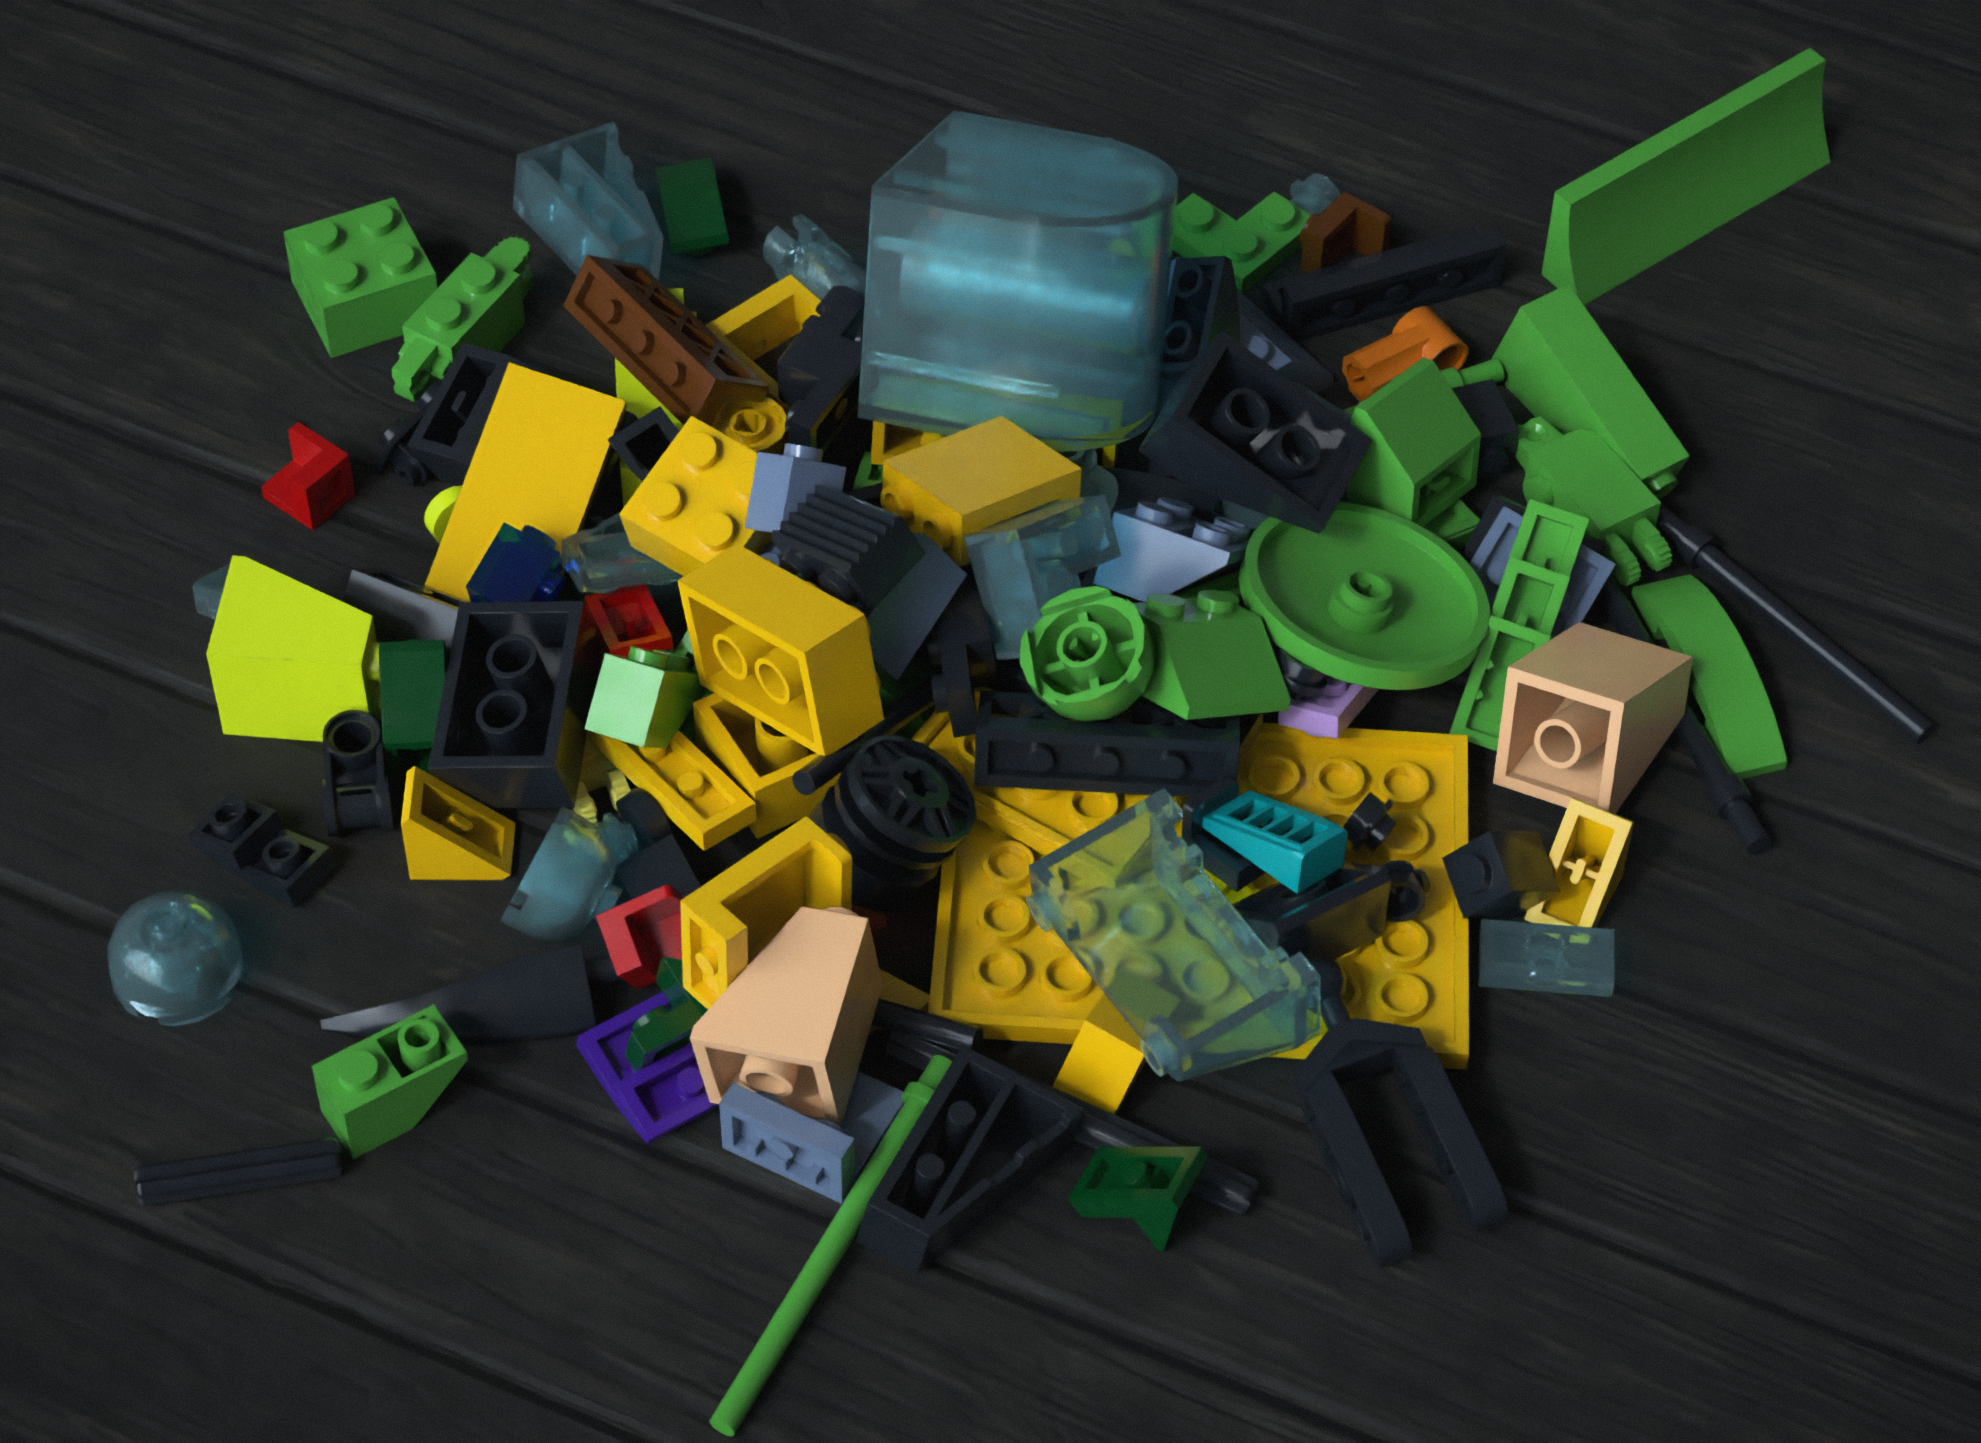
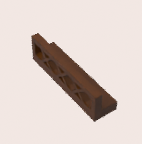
(659, 340)

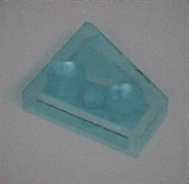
(604, 560)

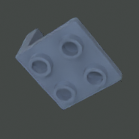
(807, 1149)

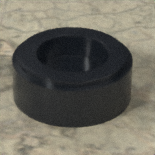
(645, 816)

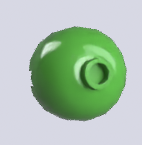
(1088, 654)

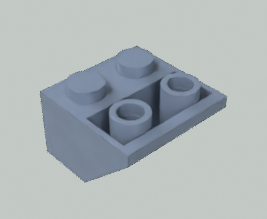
(1170, 549)

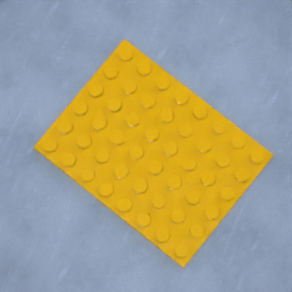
(1027, 986)

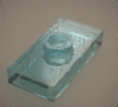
(1546, 957)

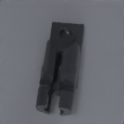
(823, 370)

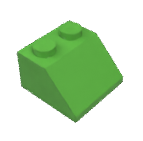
(1211, 657)

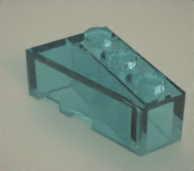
(586, 201)

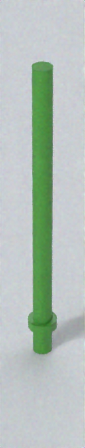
(824, 1257)

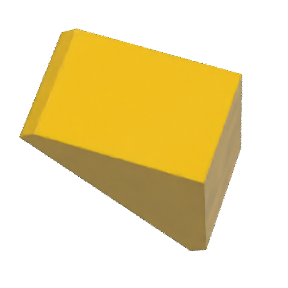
(452, 833)
(1586, 864)
(1102, 1059)

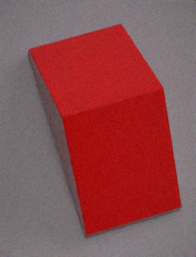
(628, 619)

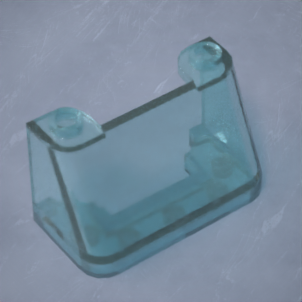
(1172, 946)

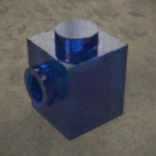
(518, 568)

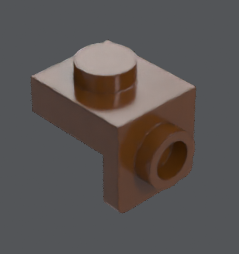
(1341, 227)

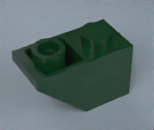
(410, 702)

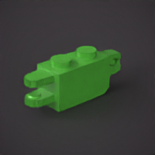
(472, 306)
(1592, 481)

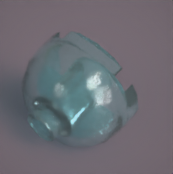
(565, 881)
(174, 958)

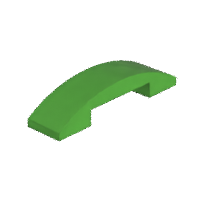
(1721, 672)

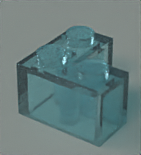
(1036, 559)

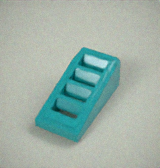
(1292, 845)

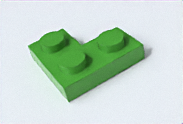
(1253, 242)

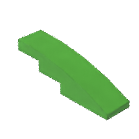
(1520, 614)

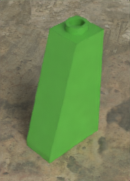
(1576, 379)

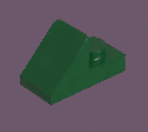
(660, 1029)
(1141, 1184)

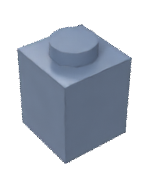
(785, 481)

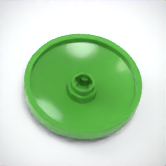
(1366, 598)

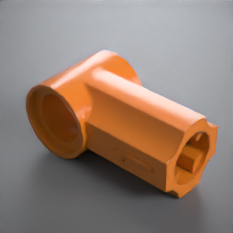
(1415, 336)

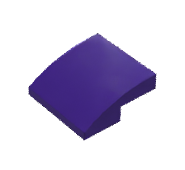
(656, 1096)

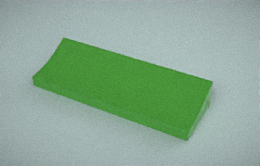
(1688, 179)

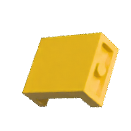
(974, 482)
(753, 900)

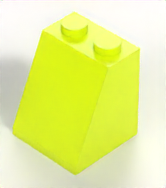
(288, 656)

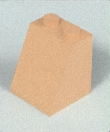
(1588, 716)
(796, 1016)

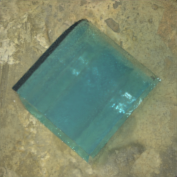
(1018, 283)

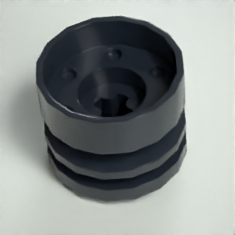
(899, 817)

